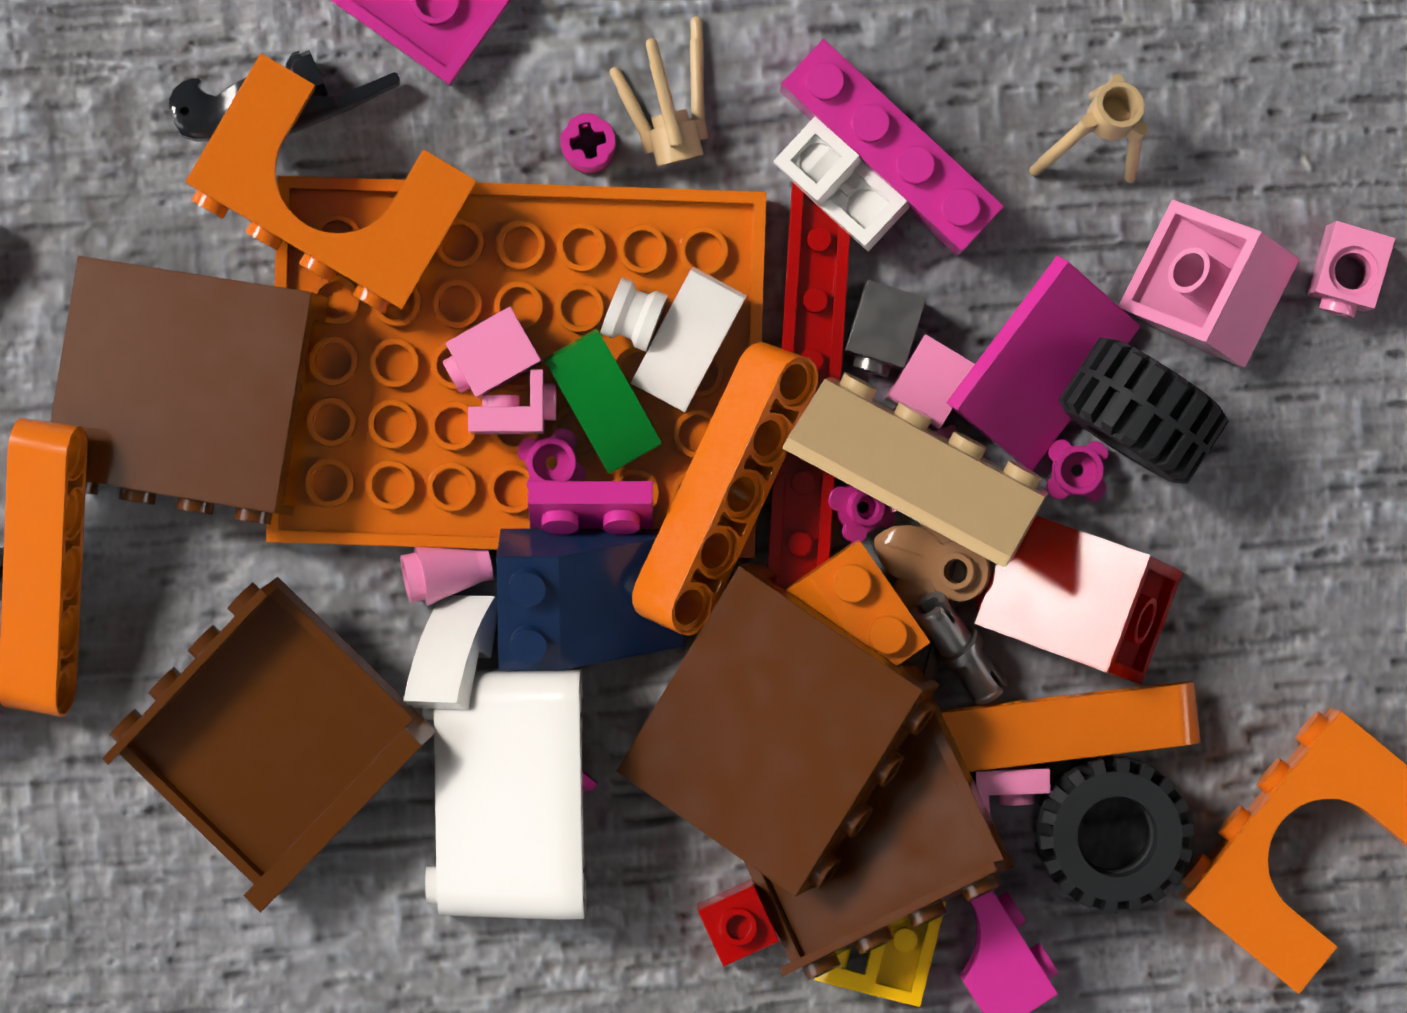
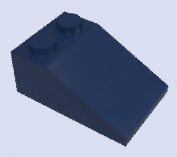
(571, 599)

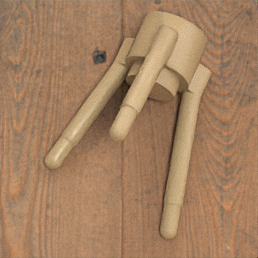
(1111, 116)
(673, 135)

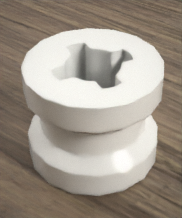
(633, 314)

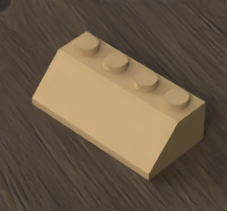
(917, 469)

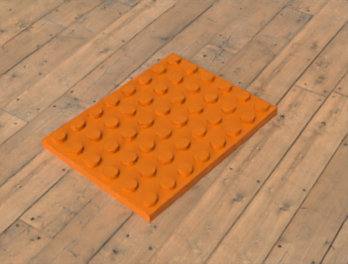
(381, 422)

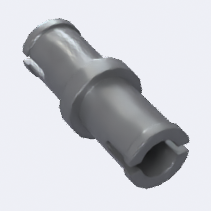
(959, 647)

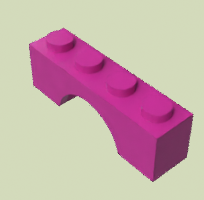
(892, 146)
(1002, 968)

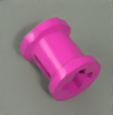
(600, 129)

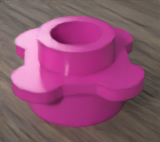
(561, 447)
(1089, 458)
(856, 525)

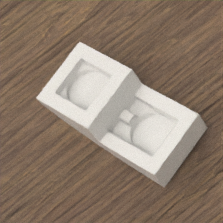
(841, 184)
(688, 339)
(448, 652)

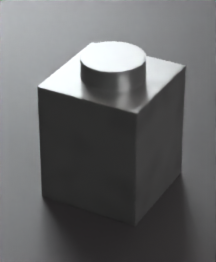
(883, 328)

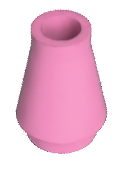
(441, 572)

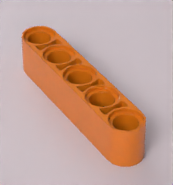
(724, 488)
(42, 566)
(1075, 725)

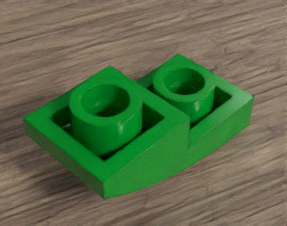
(602, 401)

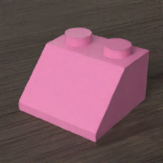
(1209, 282)

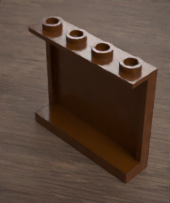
(185, 384)
(777, 732)
(270, 737)
(914, 852)

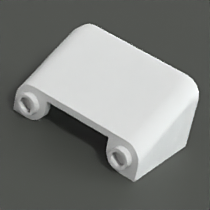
(510, 799)

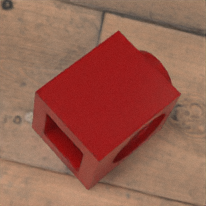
(737, 922)

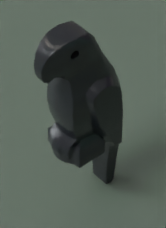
(200, 113)

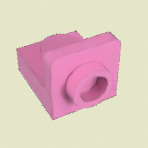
(504, 416)
(1013, 784)

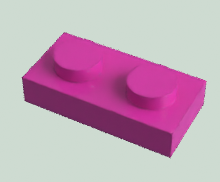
(576, 505)

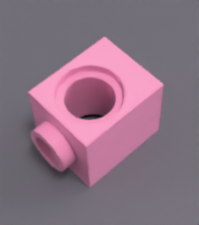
(1369, 250)
(490, 354)
(930, 379)

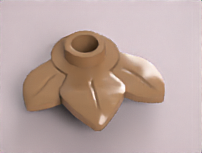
(922, 564)

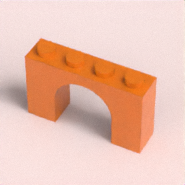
(240, 176)
(1234, 881)

